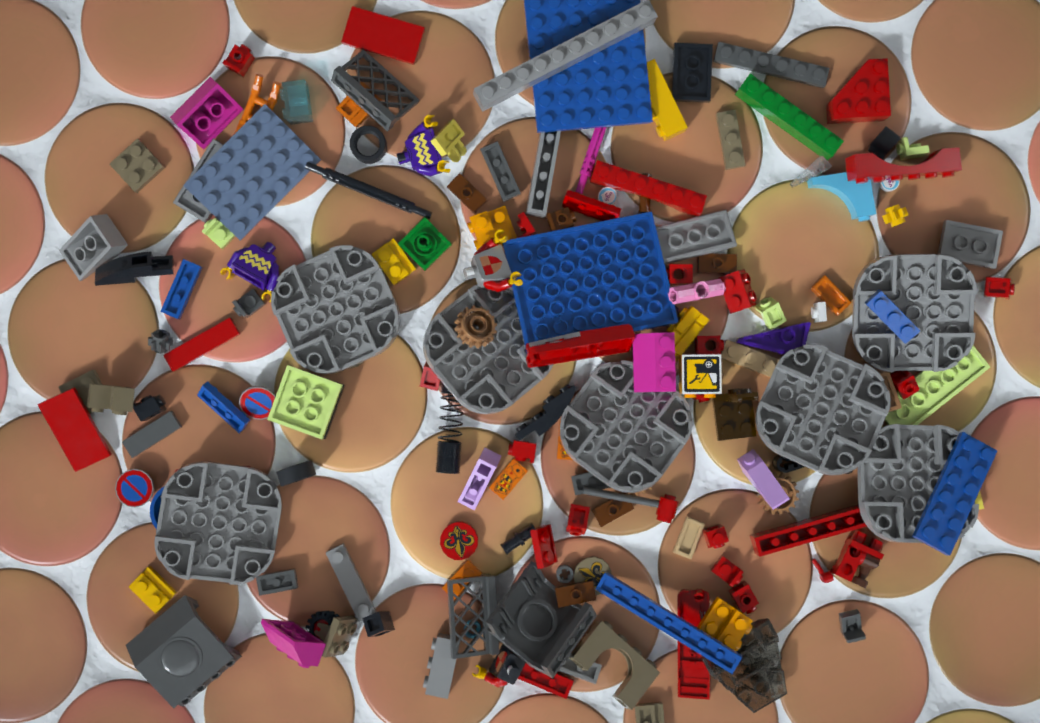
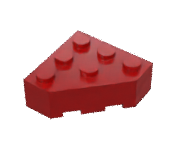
(863, 96)

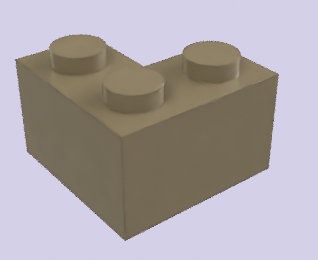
(115, 398)

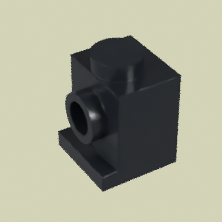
(149, 407)

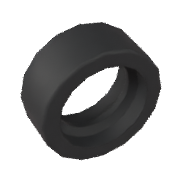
(368, 130)
(296, 473)

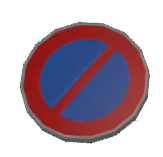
(257, 402)
(134, 488)

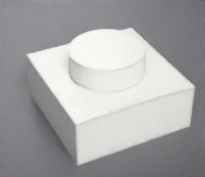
(818, 312)

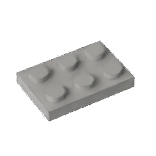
(970, 244)

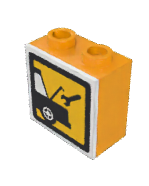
(700, 375)

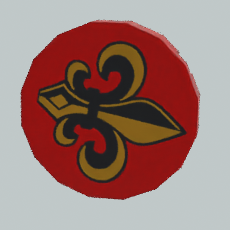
(459, 540)

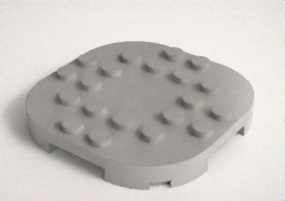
(933, 294)
(336, 310)
(485, 377)
(822, 410)
(624, 433)
(901, 478)
(218, 522)

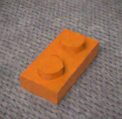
(468, 569)

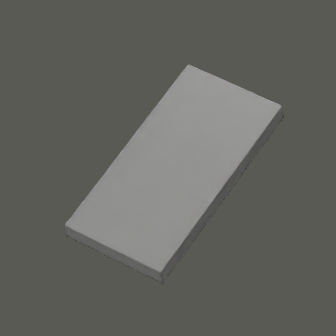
(185, 199)
(696, 236)

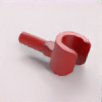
(825, 577)

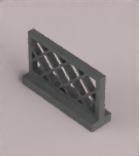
(365, 97)
(489, 604)

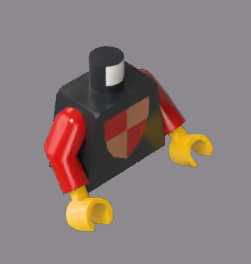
(503, 670)

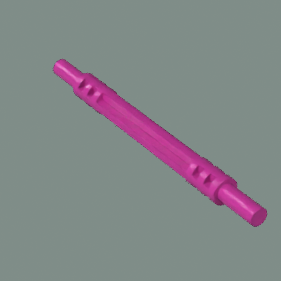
(590, 158)

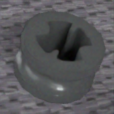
(559, 571)

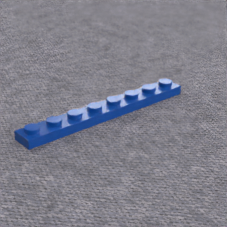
(669, 622)

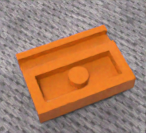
(352, 111)

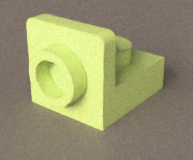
(912, 151)
(218, 232)
(771, 312)

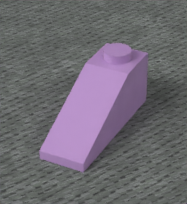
(479, 478)
(762, 479)

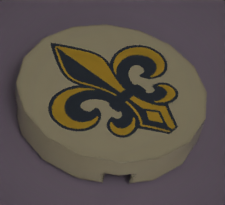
(591, 569)

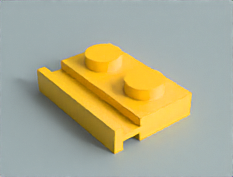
(393, 261)
(152, 589)

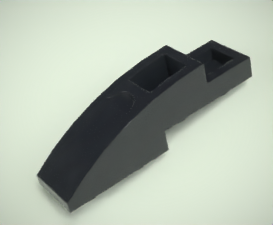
(128, 267)
(554, 409)

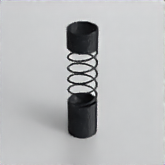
(449, 452)

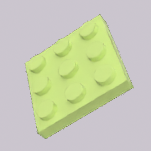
(305, 402)

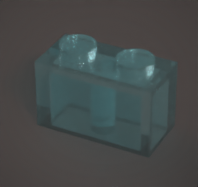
(297, 102)

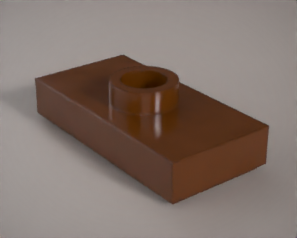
(466, 193)
(717, 263)
(611, 510)
(575, 593)

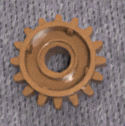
(468, 333)
(789, 488)

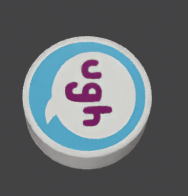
(889, 185)
(607, 195)

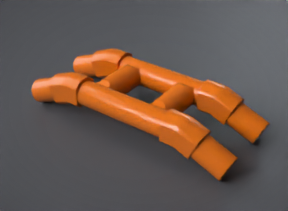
(254, 99)

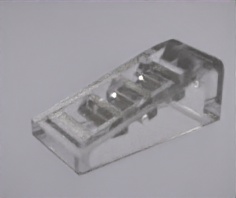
(815, 168)

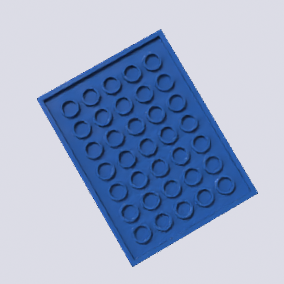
(599, 90)
(591, 278)

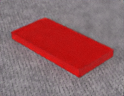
(383, 35)
(74, 429)

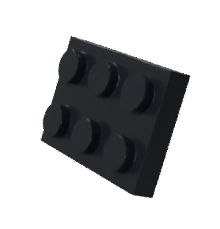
(692, 72)

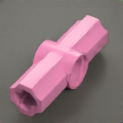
(704, 290)

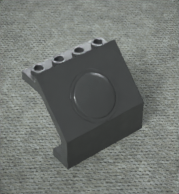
(535, 625)
(180, 653)

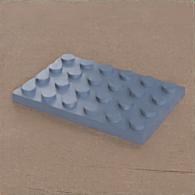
(252, 172)

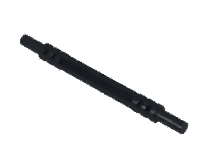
(368, 190)

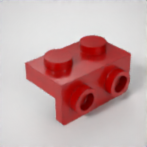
(738, 291)

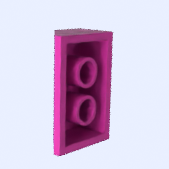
(206, 113)
(654, 362)
(294, 641)

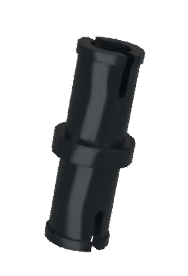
(518, 539)

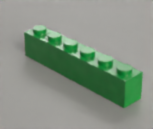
(789, 117)

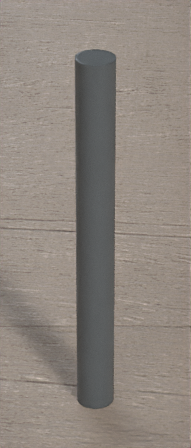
(620, 497)

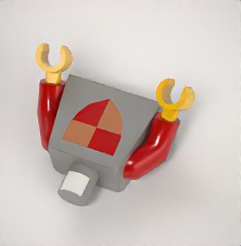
(491, 266)

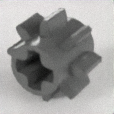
(160, 341)

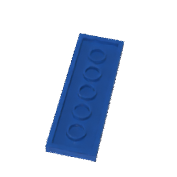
(954, 493)

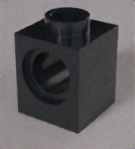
(378, 624)

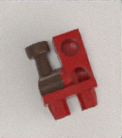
(856, 554)

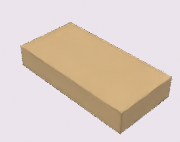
(688, 537)

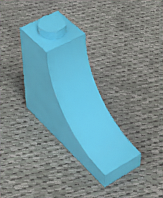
(856, 197)

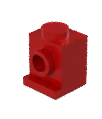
(242, 65)
(522, 450)
(715, 536)
(741, 591)

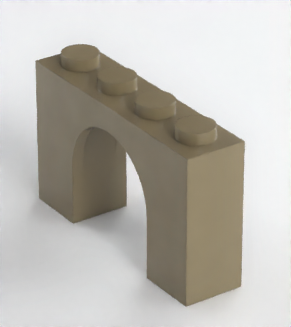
(640, 671)

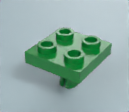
(424, 244)

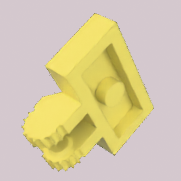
(448, 141)

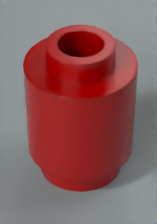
(667, 508)

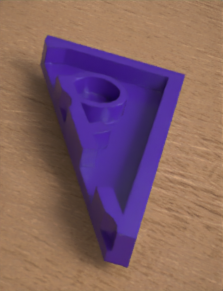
(778, 340)

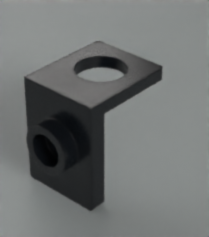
(883, 143)

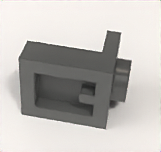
(248, 304)

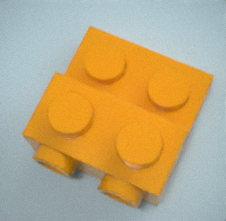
(487, 223)
(726, 624)

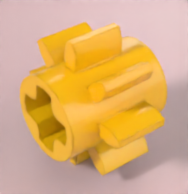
(895, 215)

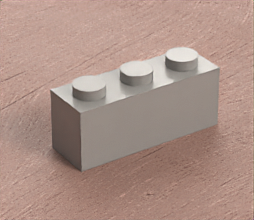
(441, 667)

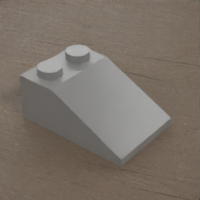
(93, 245)

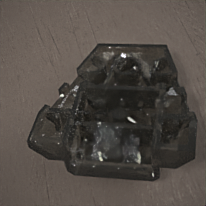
(759, 674)

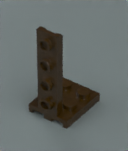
(734, 414)

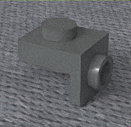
(851, 626)

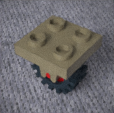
(333, 631)

